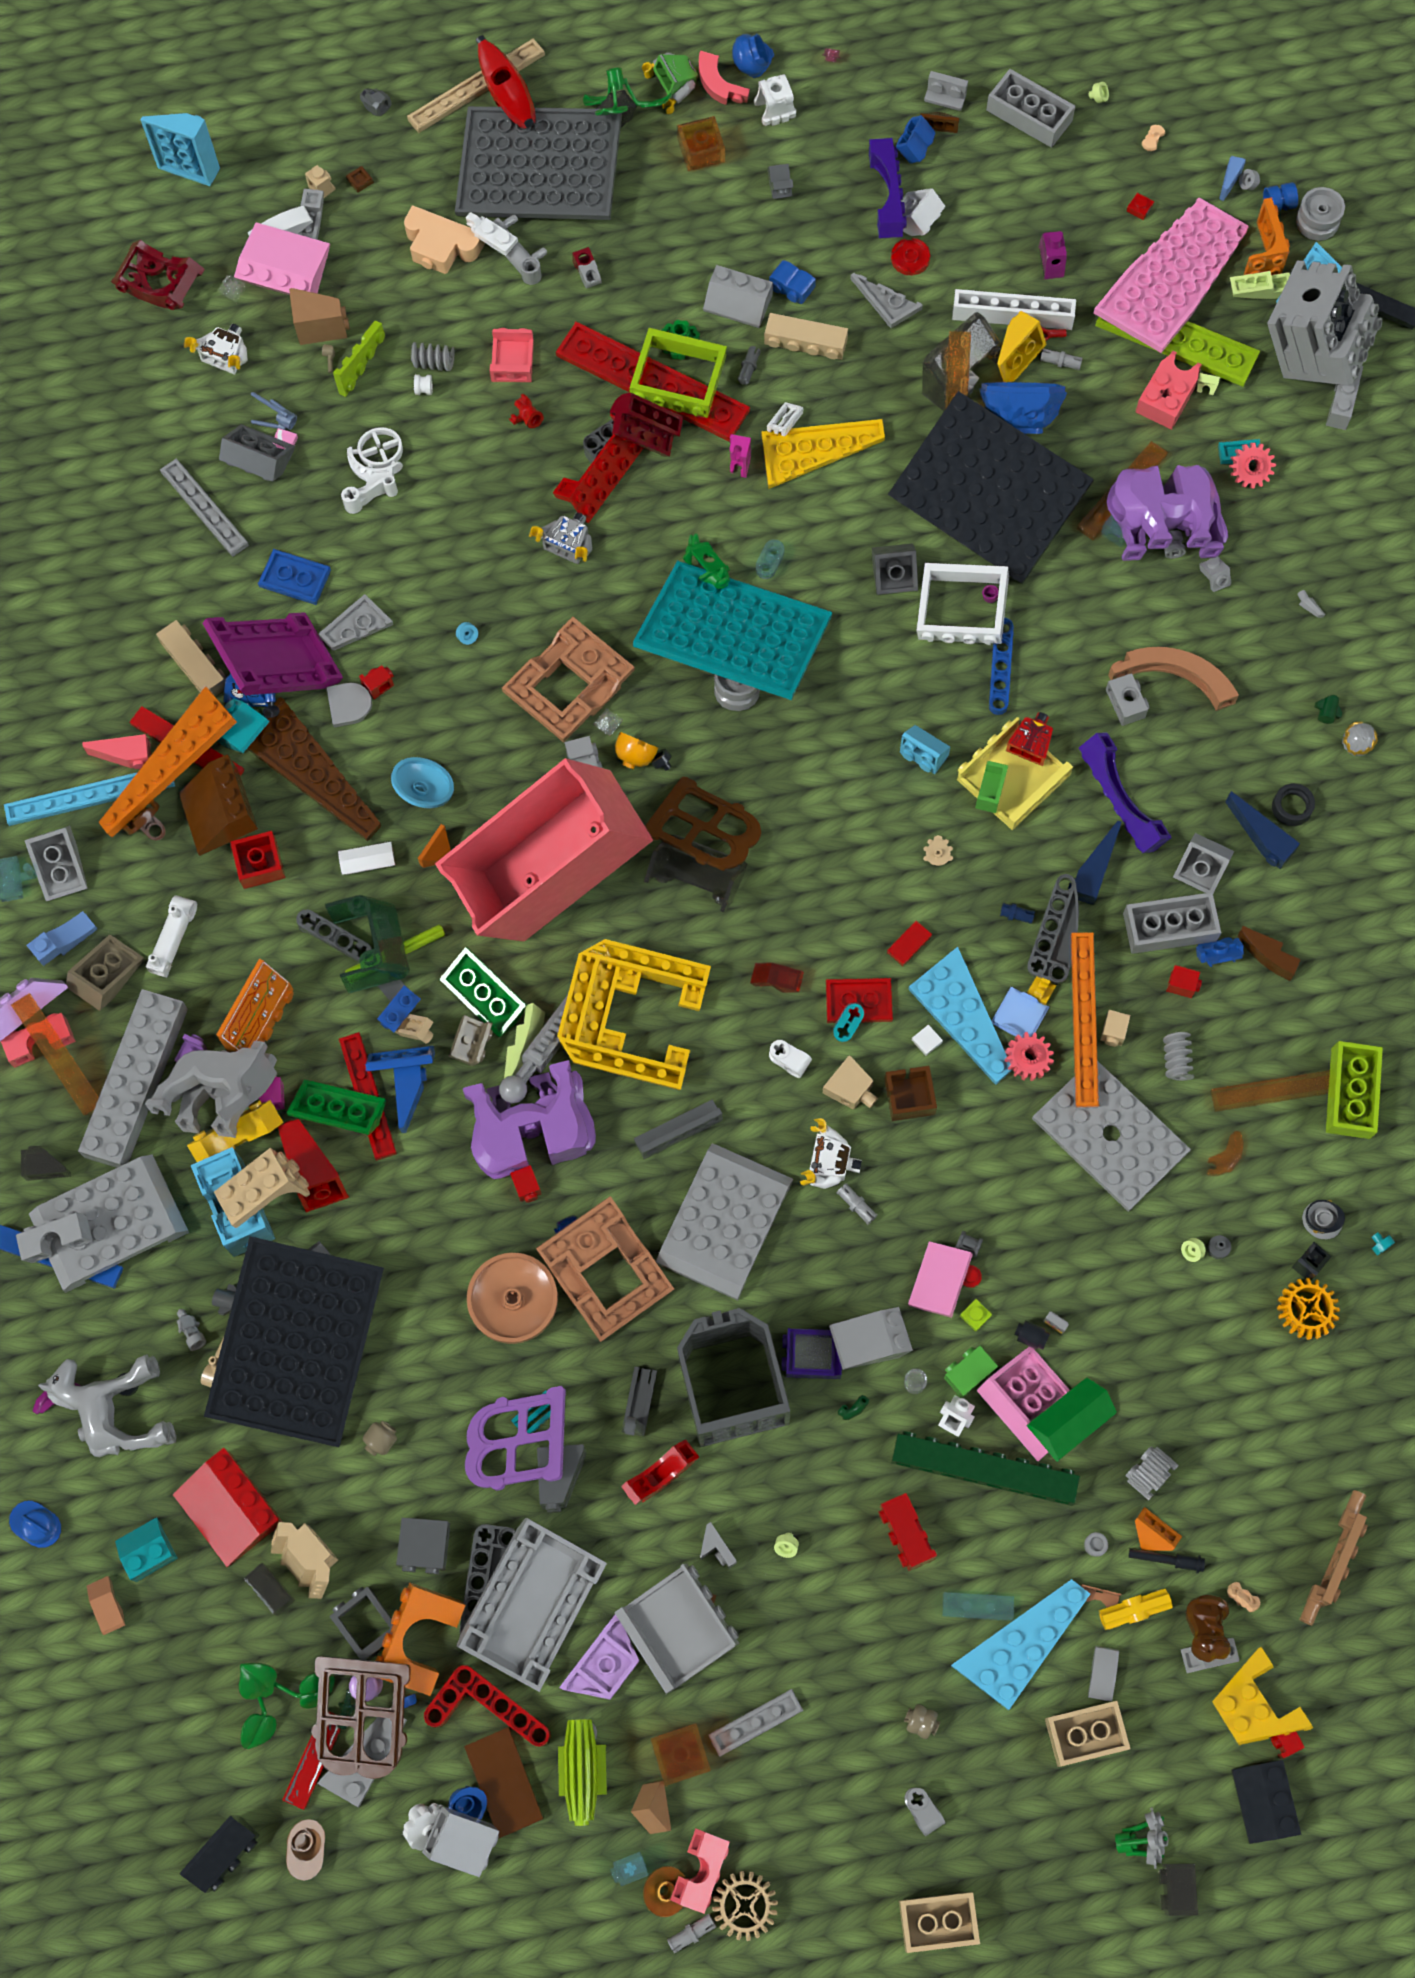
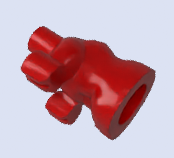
(527, 413)

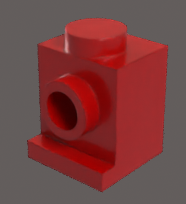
(377, 681)
(1287, 1744)

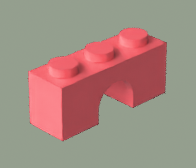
(19, 1043)
(697, 1891)

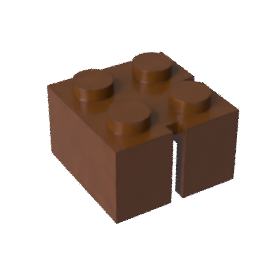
(910, 1096)

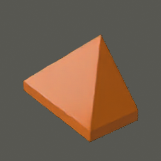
(435, 849)
(1154, 1533)

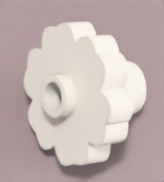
(420, 1824)

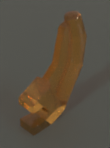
(1228, 1158)

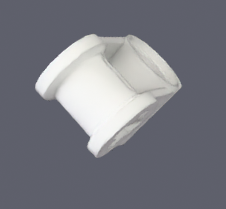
(791, 1060)

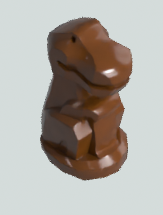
(1205, 1620)

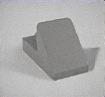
(713, 1541)

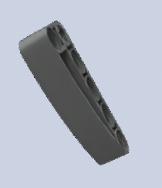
(1060, 940)
(494, 1549)

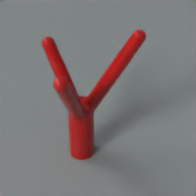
(1054, 333)

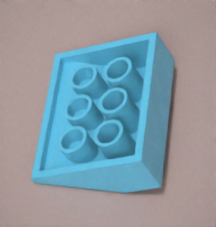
(182, 146)

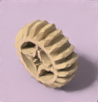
(728, 1920)

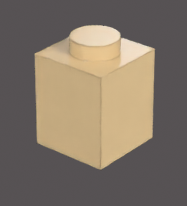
(1115, 1028)

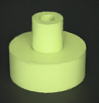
(1099, 92)
(1193, 1249)
(786, 1545)

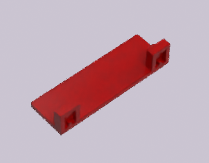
(600, 478)

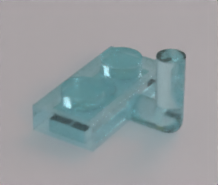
(11, 878)

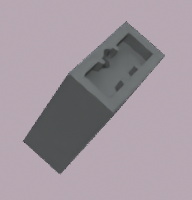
(342, 1608)

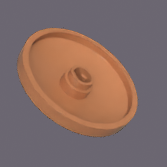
(512, 1298)

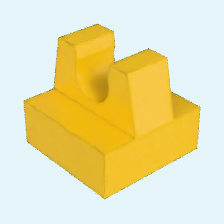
(1041, 990)

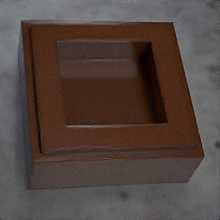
(359, 179)

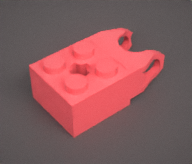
(1168, 392)

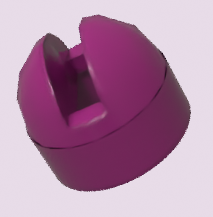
(991, 591)

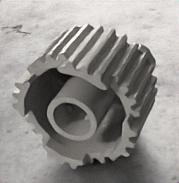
(1151, 1472)

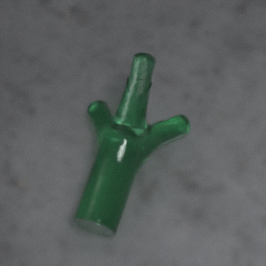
(347, 1708)

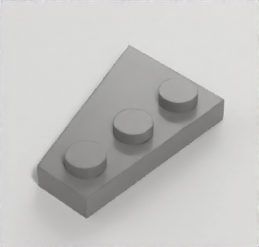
(355, 623)

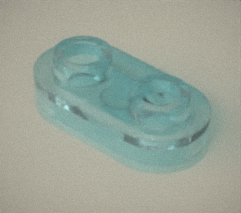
(769, 560)

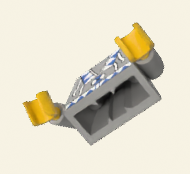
(565, 538)

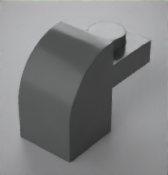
(780, 181)

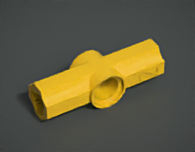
(1135, 1609)

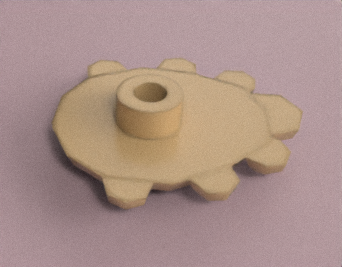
(938, 851)

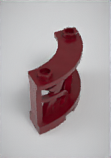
(165, 297)

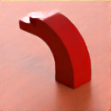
(661, 1473)

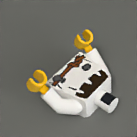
(220, 348)
(829, 1158)

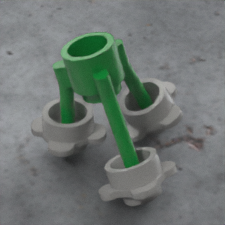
(1156, 1839)

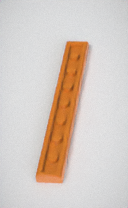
(1084, 1020)

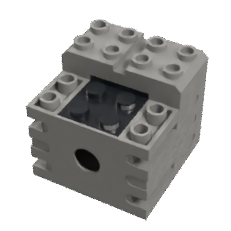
(1323, 325)

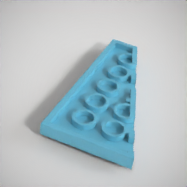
(956, 1004)
(1014, 1653)

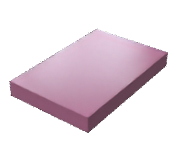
(940, 1279)

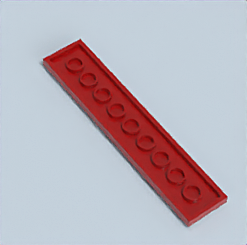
(618, 364)

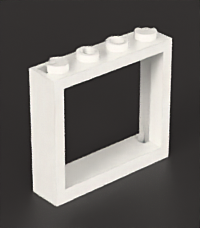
(963, 573)

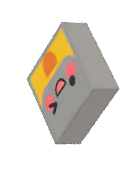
(1056, 1322)

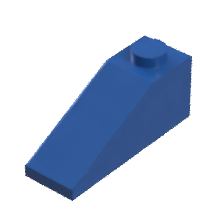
(408, 1090)

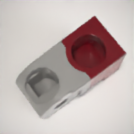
(586, 267)

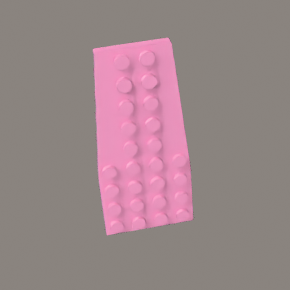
(1173, 276)

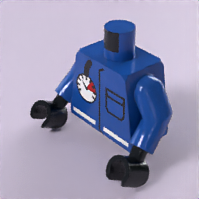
(232, 691)

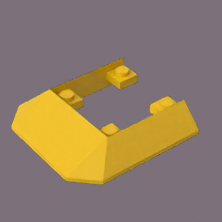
(619, 967)

